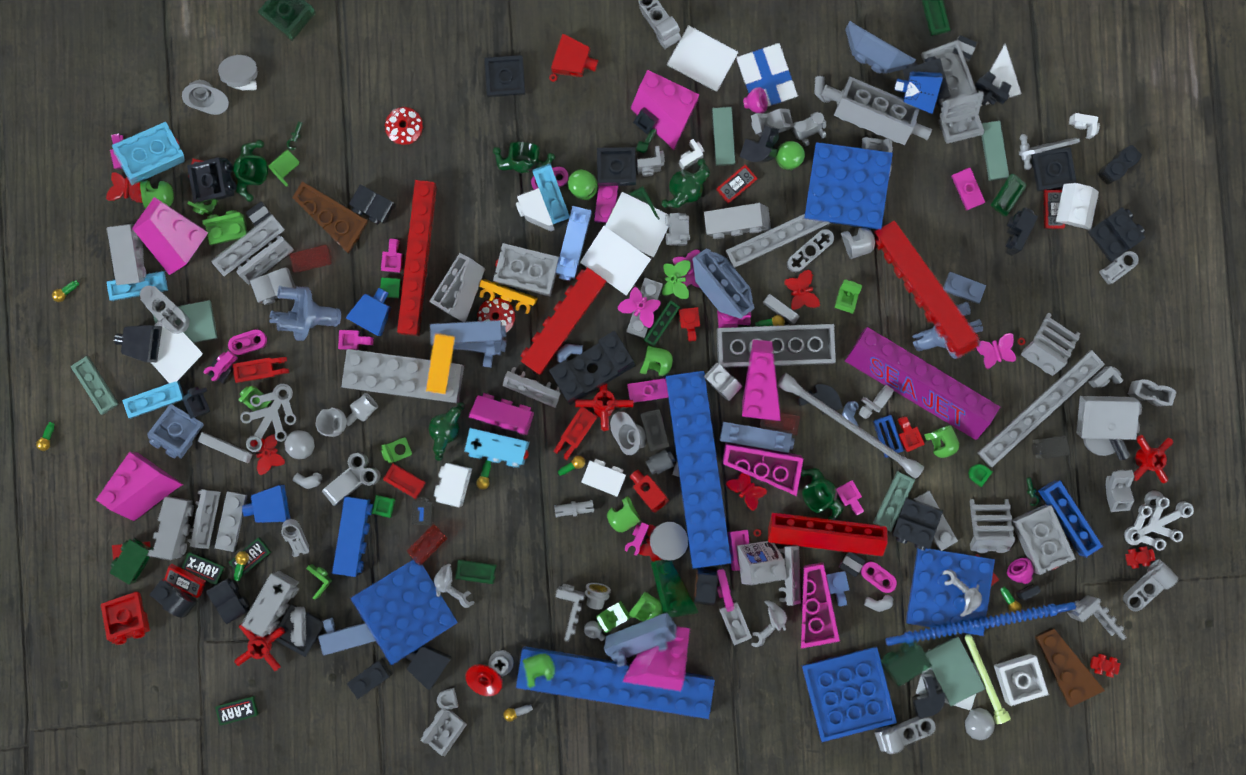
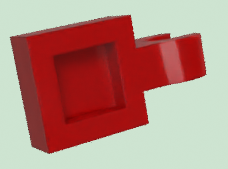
(689, 320)
(910, 436)

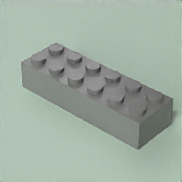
(790, 344)
(397, 376)

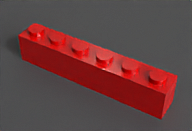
(563, 321)
(827, 534)

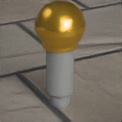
(511, 714)

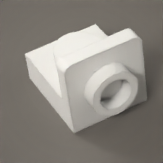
(1082, 121)
(690, 158)

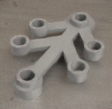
(270, 414)
(1155, 523)

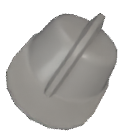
(204, 97)
(627, 433)

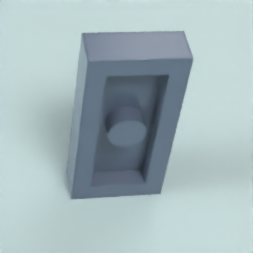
(964, 287)

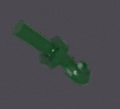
(295, 135)
(1032, 491)

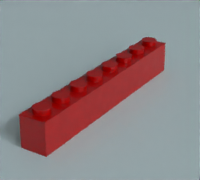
(417, 258)
(926, 289)

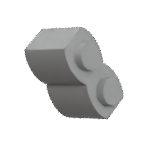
(266, 286)
(1152, 393)

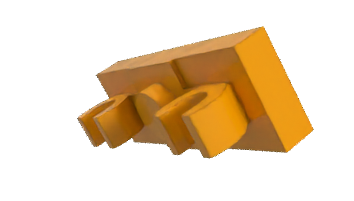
(507, 294)

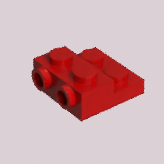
(124, 618)

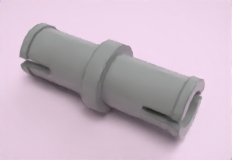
(574, 508)

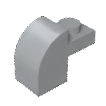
(779, 118)
(723, 382)
(1119, 491)

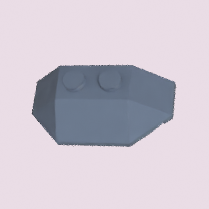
(875, 52)
(722, 284)

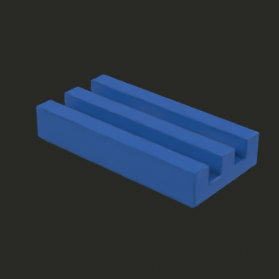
(894, 431)

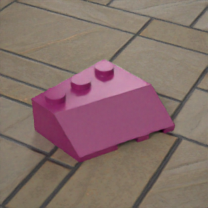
(667, 102)
(168, 235)
(502, 413)
(136, 487)
(661, 668)

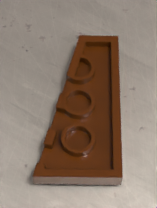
(333, 217)
(1070, 673)

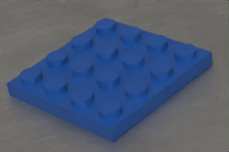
(848, 186)
(941, 604)
(403, 611)
(849, 694)

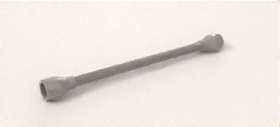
(910, 466)

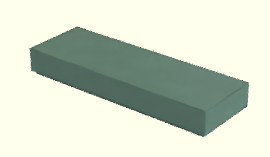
(723, 136)
(994, 151)
(94, 385)
(894, 501)

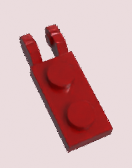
(258, 369)
(576, 431)

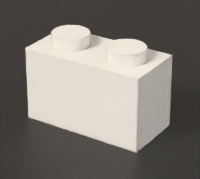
(603, 477)

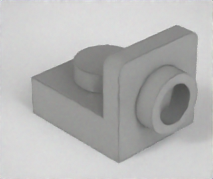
(1102, 378)

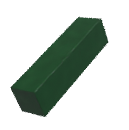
(661, 323)

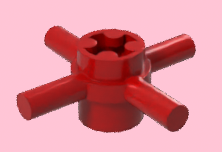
(601, 410)
(1151, 458)
(254, 650)

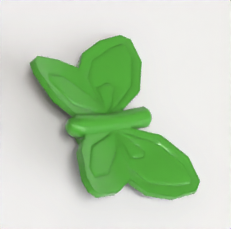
(675, 278)

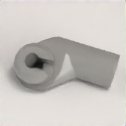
(819, 86)

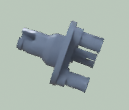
(304, 313)
(930, 339)

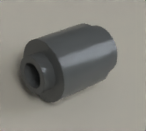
(660, 462)

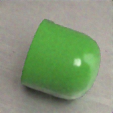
(790, 155)
(582, 184)
(163, 193)
(658, 355)
(949, 439)
(625, 518)
(646, 608)
(538, 666)

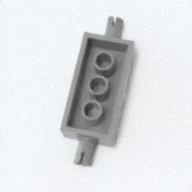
(876, 111)

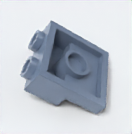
(174, 432)

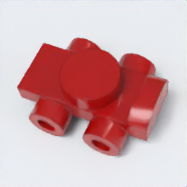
(1143, 557)
(1101, 664)

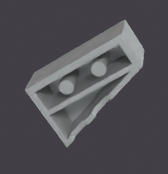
(737, 220)
(126, 254)
(459, 287)
(173, 528)

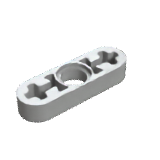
(824, 245)
(225, 447)

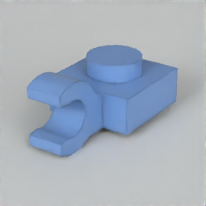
(838, 584)

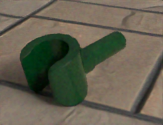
(643, 146)

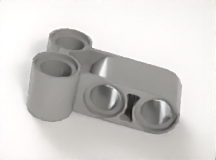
(665, 28)
(350, 480)
(1159, 576)
(893, 740)

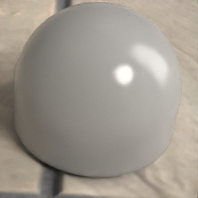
(1153, 495)

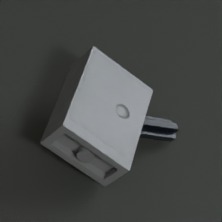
(1109, 419)

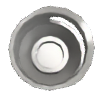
(860, 244)

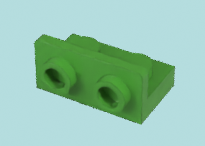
(225, 228)

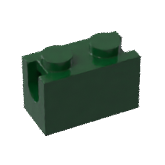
(131, 561)

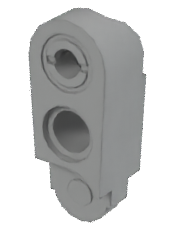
(154, 300)

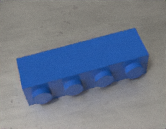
(1070, 518)
(351, 536)

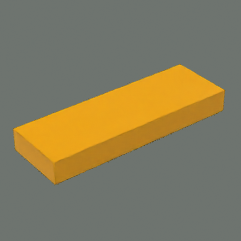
(440, 363)

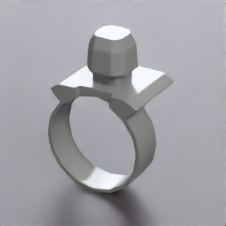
(878, 402)

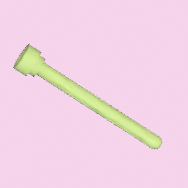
(1000, 715)

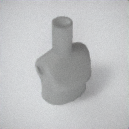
(362, 409)

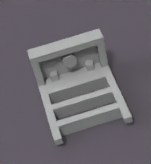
(961, 118)
(1047, 353)
(991, 537)
(567, 592)
(1090, 605)

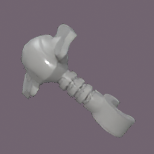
(443, 584)
(972, 595)
(777, 619)

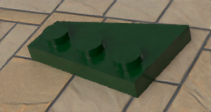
(671, 590)

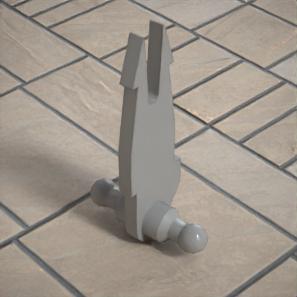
(1026, 151)

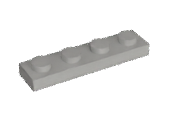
(247, 245)

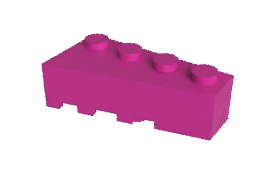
(761, 389)
(770, 466)
(818, 614)

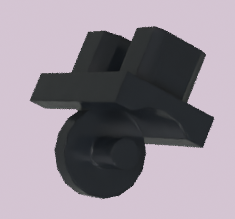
(990, 91)

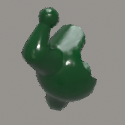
(522, 157)
(249, 169)
(687, 186)
(445, 429)
(821, 494)

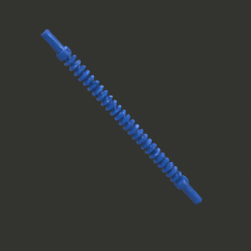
(910, 637)

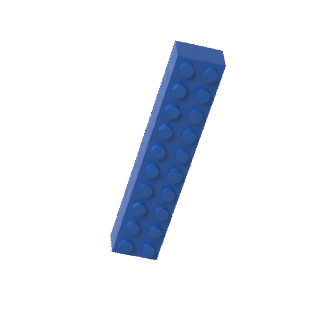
(698, 469)
(603, 682)

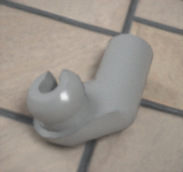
(309, 482)
(881, 605)

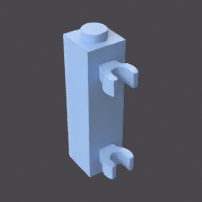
(573, 243)

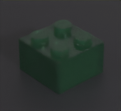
(287, 15)
(906, 663)

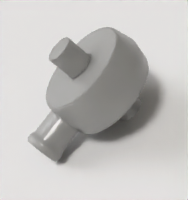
(593, 630)

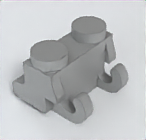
(809, 127)
(678, 229)

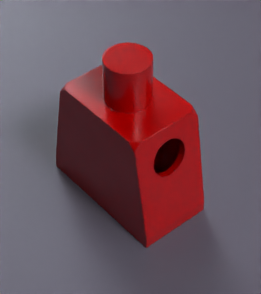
(572, 58)
(654, 496)

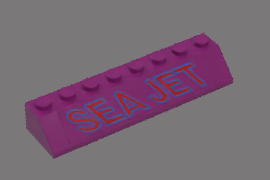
(922, 383)

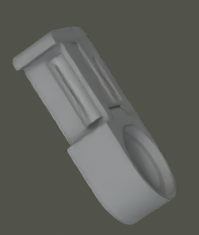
(1118, 268)
(781, 309)
(296, 539)

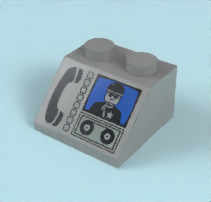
(760, 563)

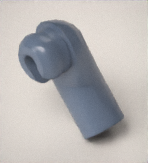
(567, 350)
(849, 411)

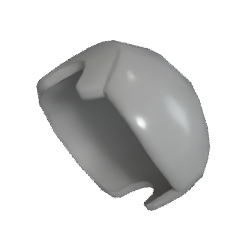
(331, 422)
(299, 444)
(979, 724)

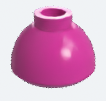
(756, 100)
(1021, 570)

